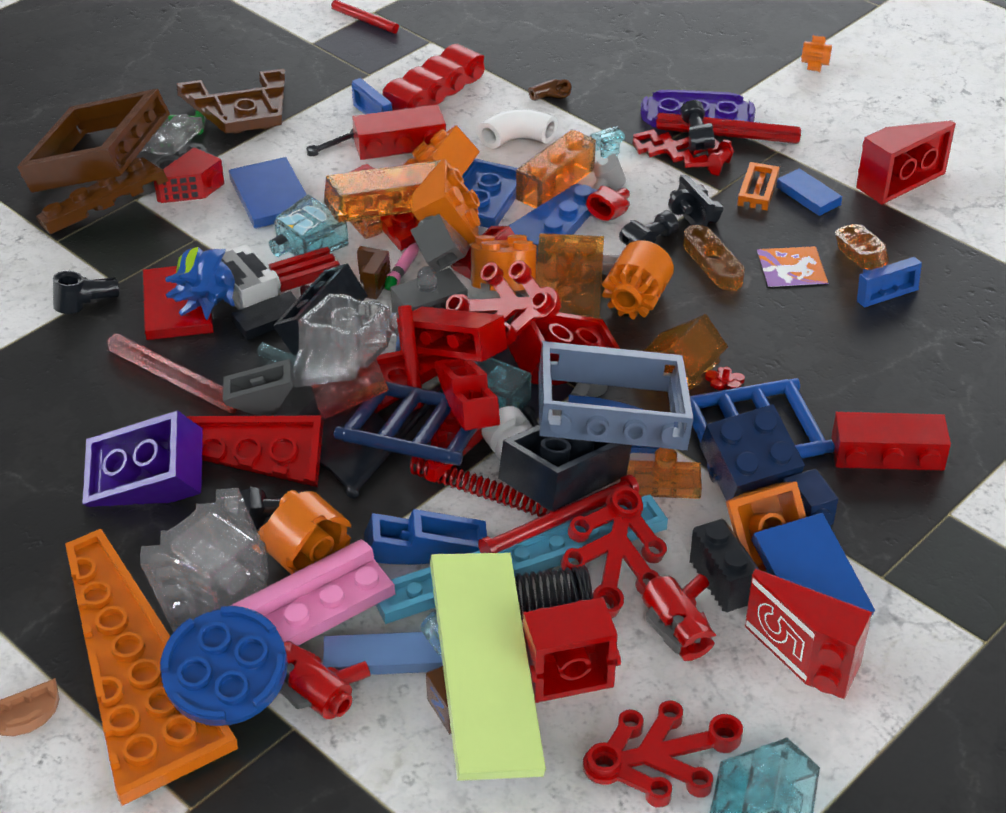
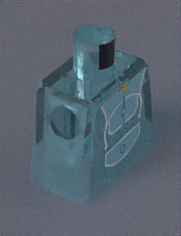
(306, 228)

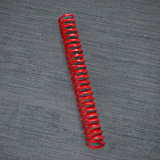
(420, 463)

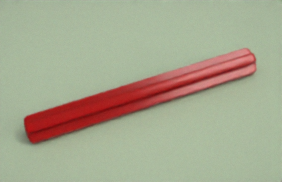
(734, 128)

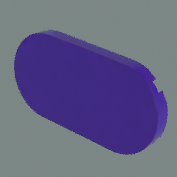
(716, 105)

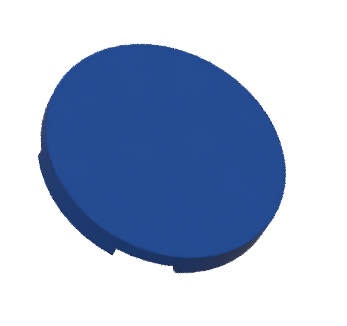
(224, 666)

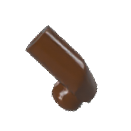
(551, 88)

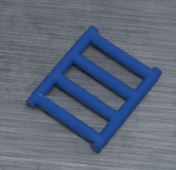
(790, 387)

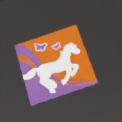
(792, 266)

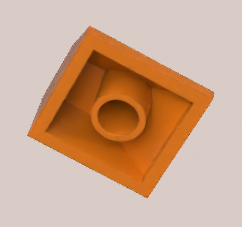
(763, 510)

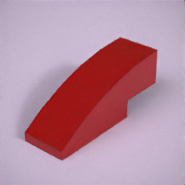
(468, 393)

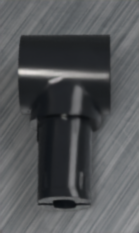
(73, 291)

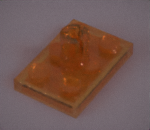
(573, 270)

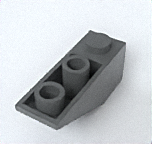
(439, 242)

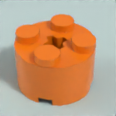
(503, 254)
(304, 530)

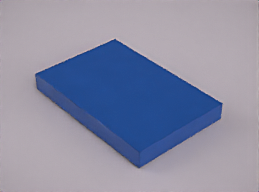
(494, 187)
(266, 189)
(811, 557)

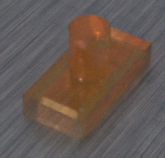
(666, 476)

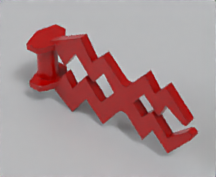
(718, 156)

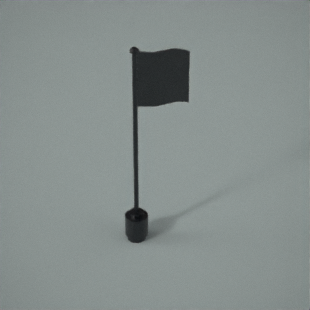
(353, 462)

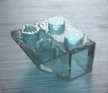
(767, 781)

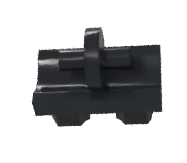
(693, 203)

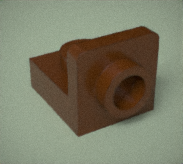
(373, 269)

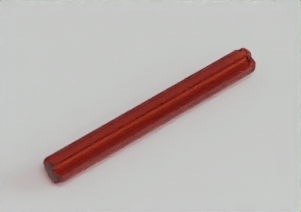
(168, 370)

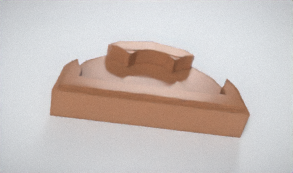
(28, 709)

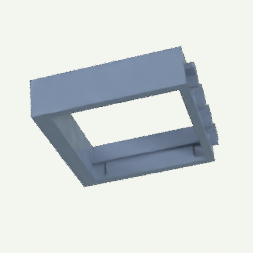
(616, 369)

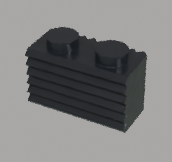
(723, 562)

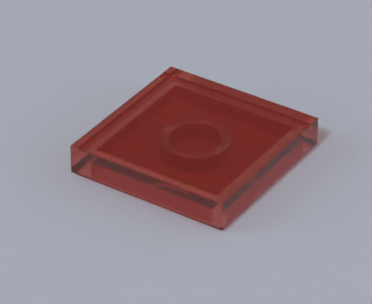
(342, 395)

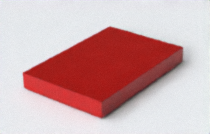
(162, 313)

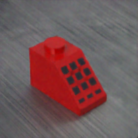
(191, 177)

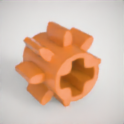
(816, 53)

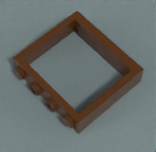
(55, 166)

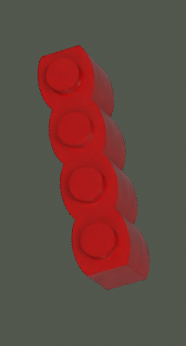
(436, 78)

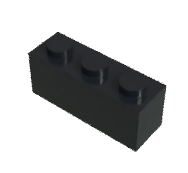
(333, 281)

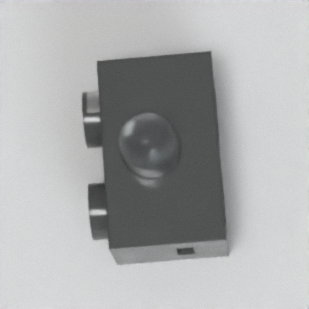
(427, 290)

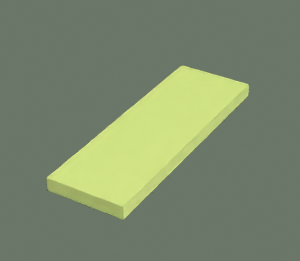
(486, 667)

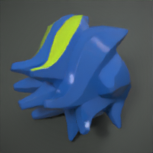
(202, 280)

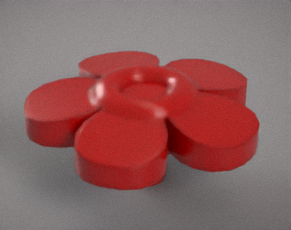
(724, 378)

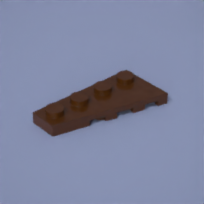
(100, 195)

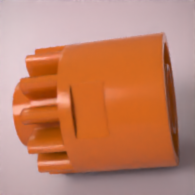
(638, 278)

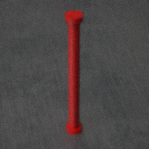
(553, 519)

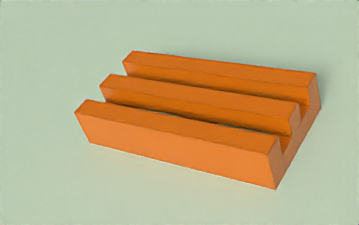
(755, 198)

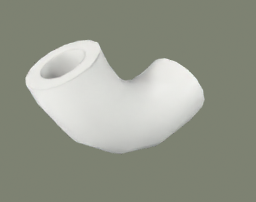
(517, 124)

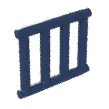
(419, 445)

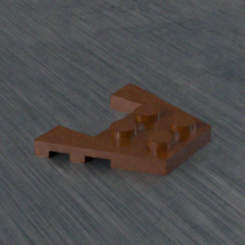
(239, 109)

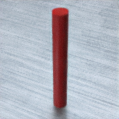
(365, 16)
(410, 348)

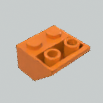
(448, 145)
(447, 195)

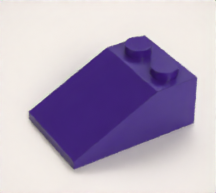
(144, 463)

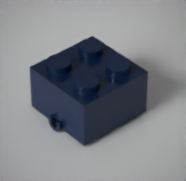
(750, 451)

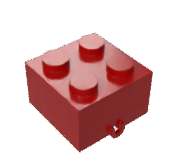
(571, 649)

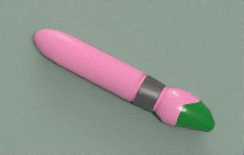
(401, 266)

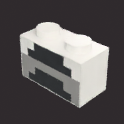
(251, 276)

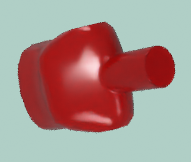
(607, 203)

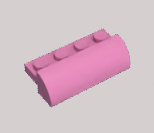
(323, 593)

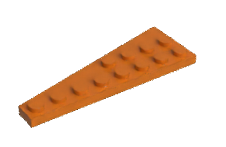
(125, 642)

